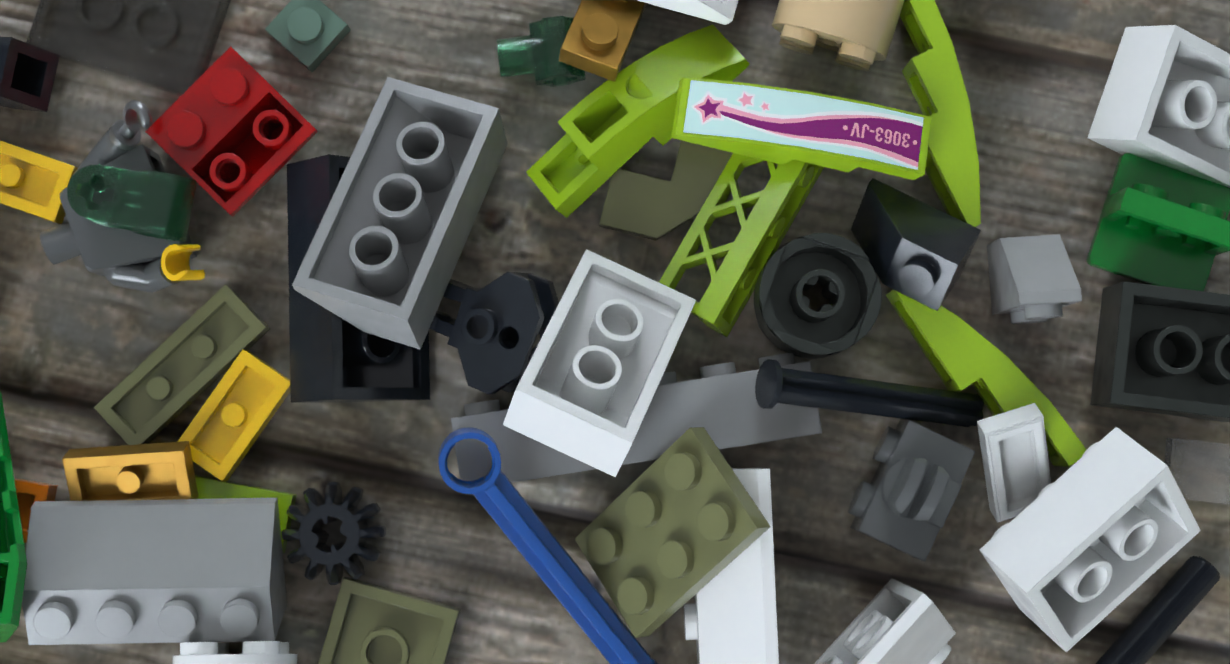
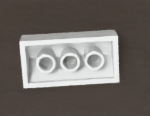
(737, 609)

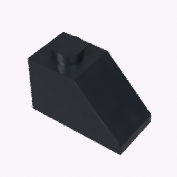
(912, 243)

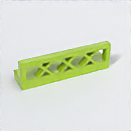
(754, 245)

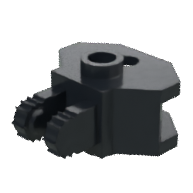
(497, 327)

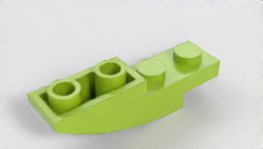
(626, 114)

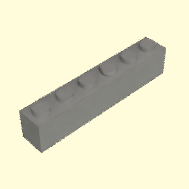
(718, 401)

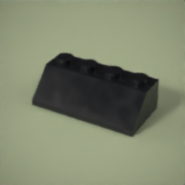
(327, 354)

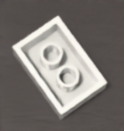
(1091, 538)

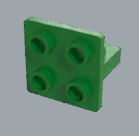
(1161, 225)

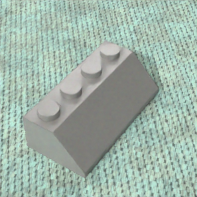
(403, 211)
(154, 571)

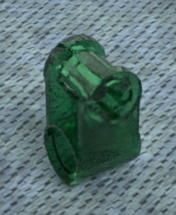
(142, 202)

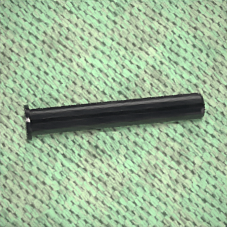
(865, 396)
(1163, 613)

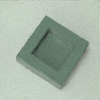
(308, 31)

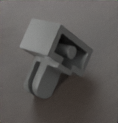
(910, 488)

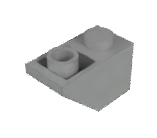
(1031, 278)

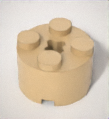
(853, 28)

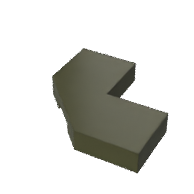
(658, 206)

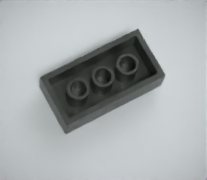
(1163, 351)

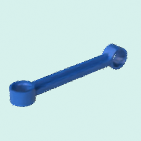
(545, 554)

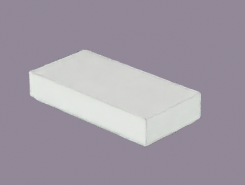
(1014, 459)

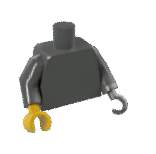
(119, 254)

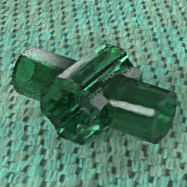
(539, 53)

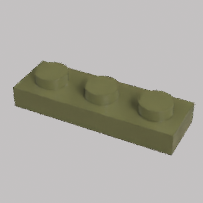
(182, 367)

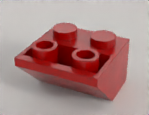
(231, 131)

